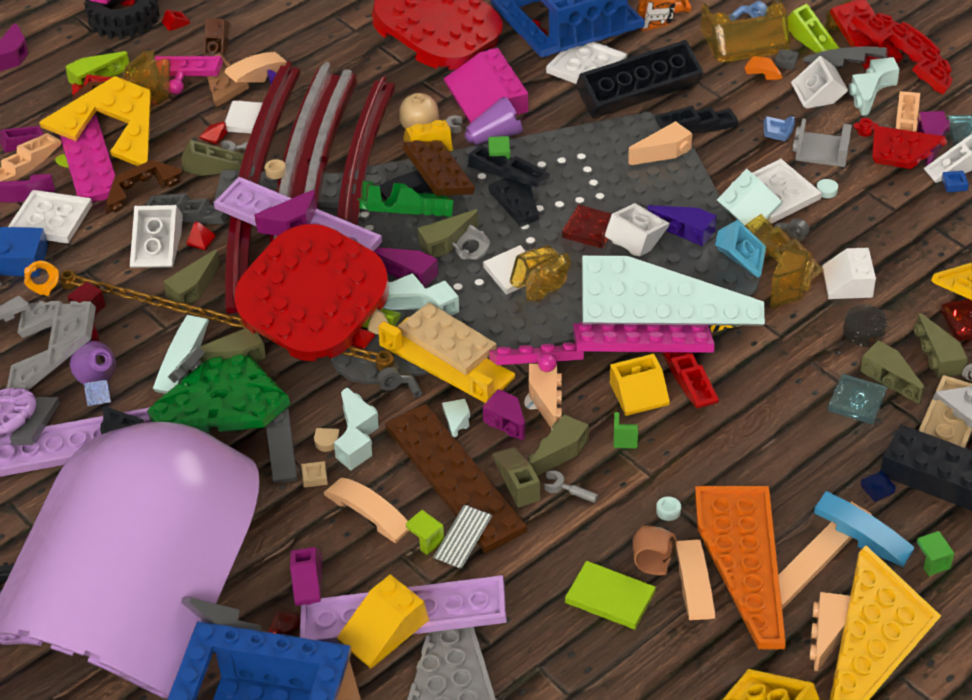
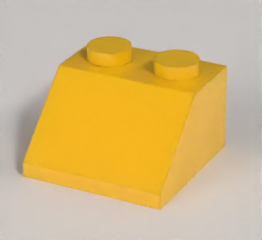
(436, 130)

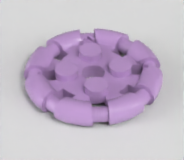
(14, 408)

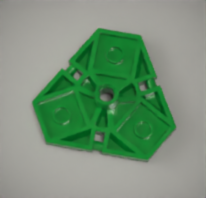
(222, 395)

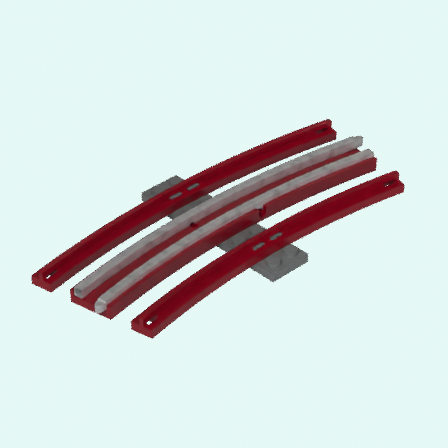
(306, 154)

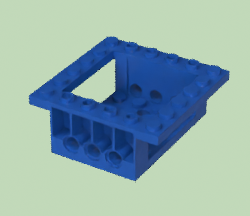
(570, 22)
(261, 665)

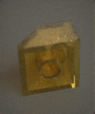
(791, 277)

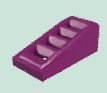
(13, 137)

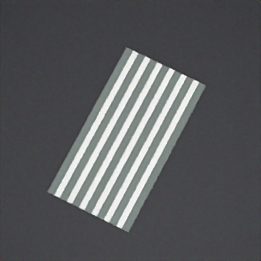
(462, 536)

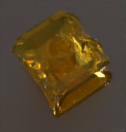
(150, 74)
(540, 271)

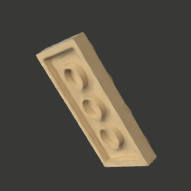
(447, 338)
(940, 419)

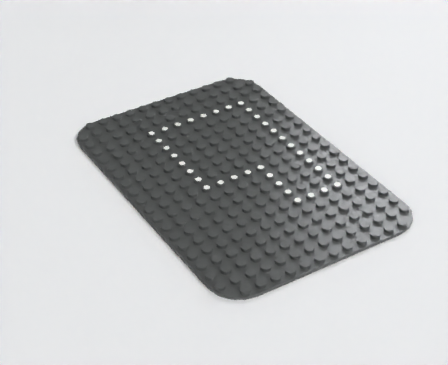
(586, 169)

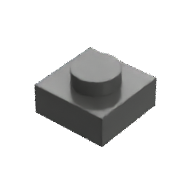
(786, 59)

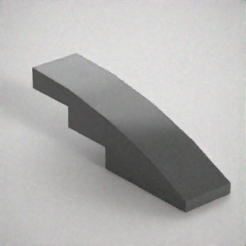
(840, 56)
(193, 210)
(217, 614)

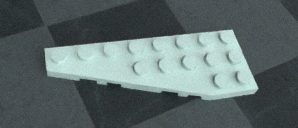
(645, 294)

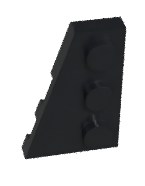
(516, 200)

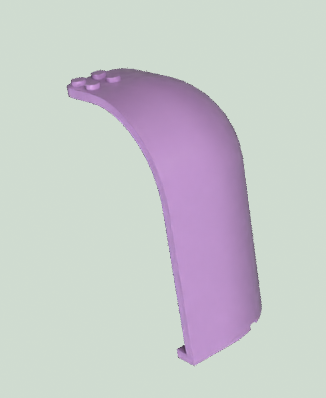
(120, 544)

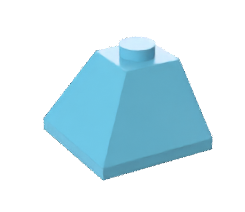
(742, 247)

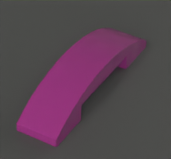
(20, 190)

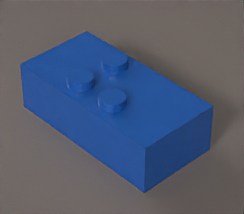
(21, 248)

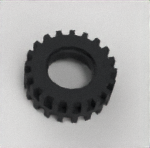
(122, 21)

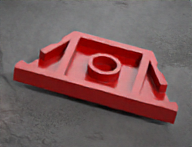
(903, 147)

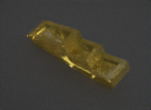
(777, 240)

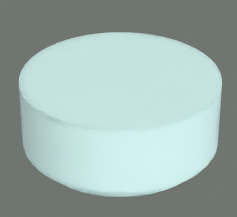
(828, 188)
(668, 508)

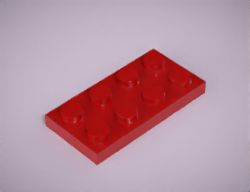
(843, 14)

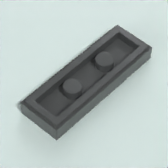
(35, 425)

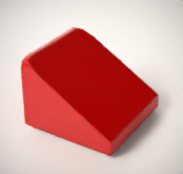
(174, 20)

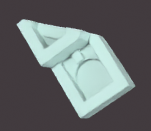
(457, 415)

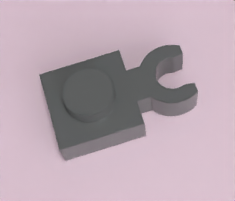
(190, 362)

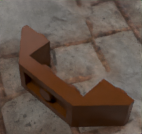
(164, 174)

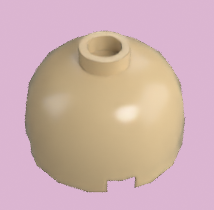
(418, 110)

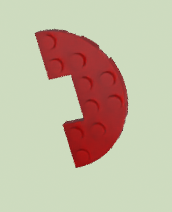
(915, 44)

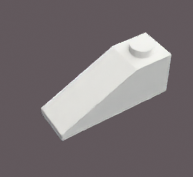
(956, 159)

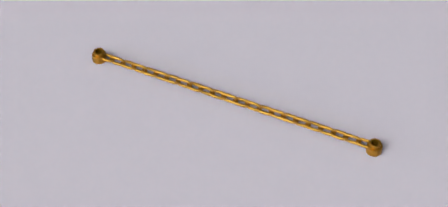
(69, 280)

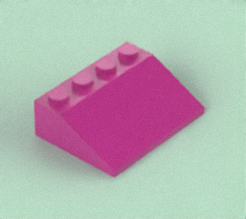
(484, 82)

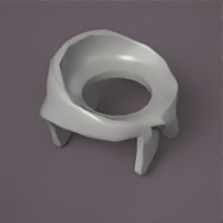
(472, 234)

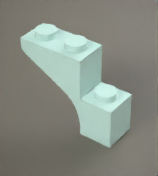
(878, 76)
(411, 294)
(361, 420)

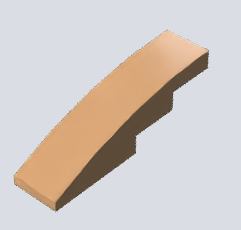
(28, 157)
(695, 580)

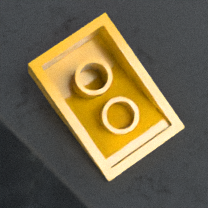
(383, 621)
(766, 686)

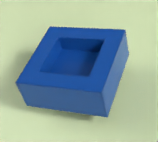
(955, 181)

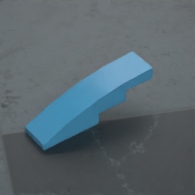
(865, 529)

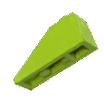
(809, 30)
(101, 65)

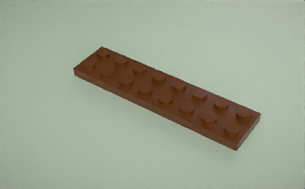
(454, 474)

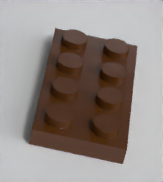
(438, 168)

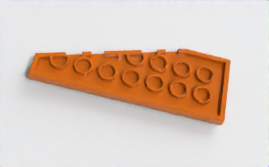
(741, 541)

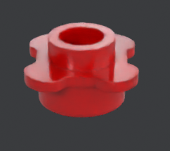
(865, 127)

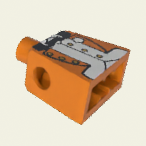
(658, 12)

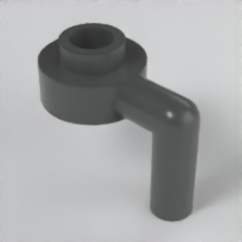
(796, 229)
(391, 378)

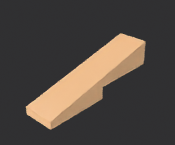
(907, 111)

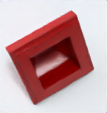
(362, 338)

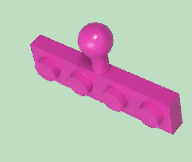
(191, 66)
(545, 355)

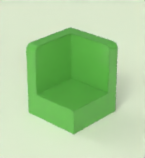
(499, 146)
(625, 434)
(937, 551)

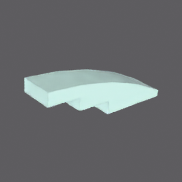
(187, 338)

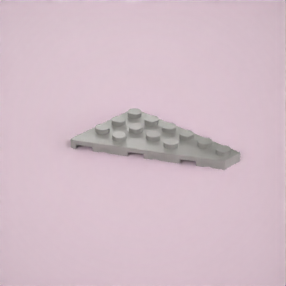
(451, 668)

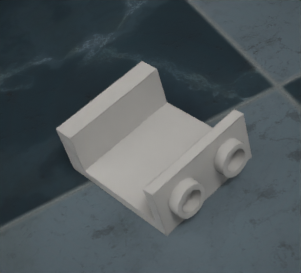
(821, 147)

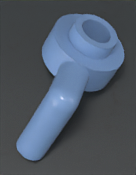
(756, 9)

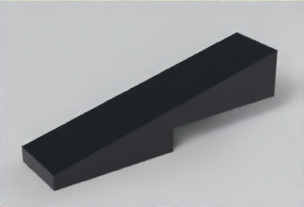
(513, 169)

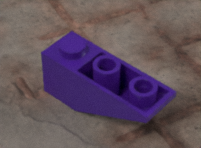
(687, 222)

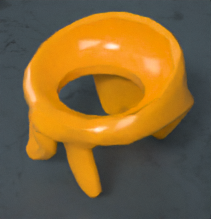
(47, 287)

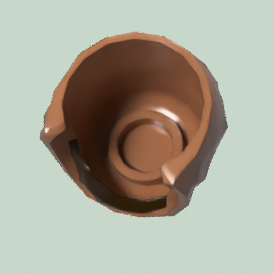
(653, 549)

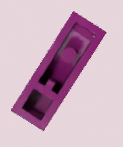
(933, 123)
(405, 262)

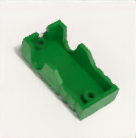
(404, 201)

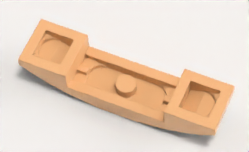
(371, 506)

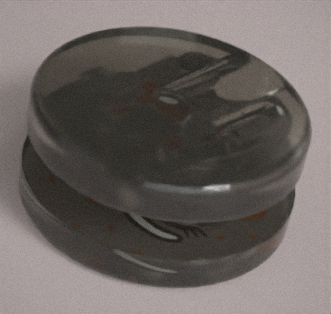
(864, 325)

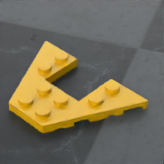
(118, 100)

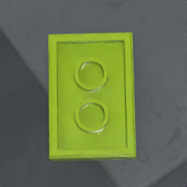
(610, 595)

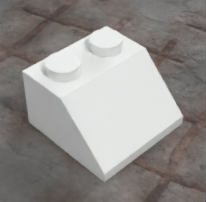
(819, 84)
(635, 229)
(850, 274)

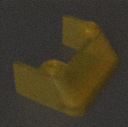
(746, 37)

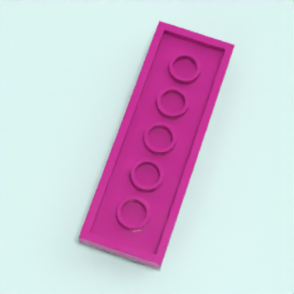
(89, 162)
(642, 338)

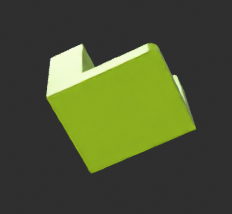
(427, 529)

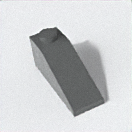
(281, 448)

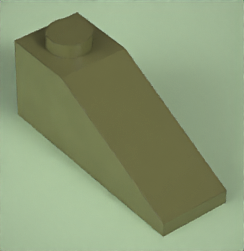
(209, 159)

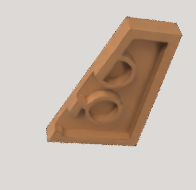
(223, 87)

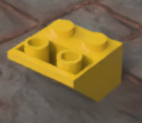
(639, 384)

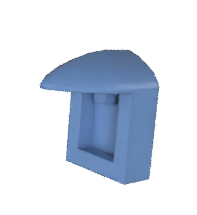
(778, 128)

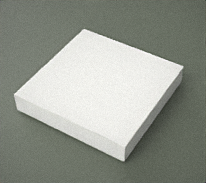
(242, 116)
(501, 267)

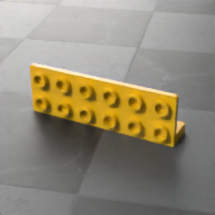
(479, 383)

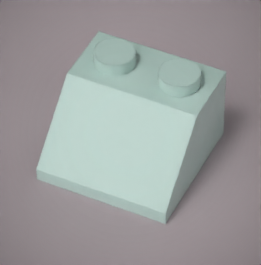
(749, 198)

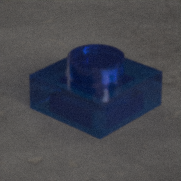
(97, 392)
(878, 486)

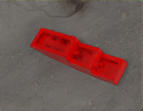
(691, 378)

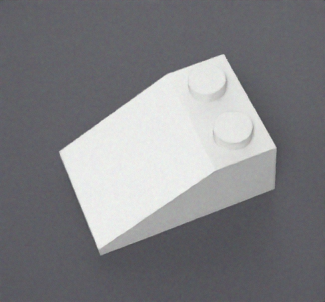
(155, 236)

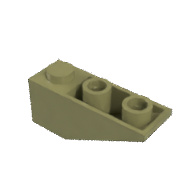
(438, 237)
(191, 282)
(237, 343)
(943, 350)
(891, 369)
(562, 444)
(518, 476)

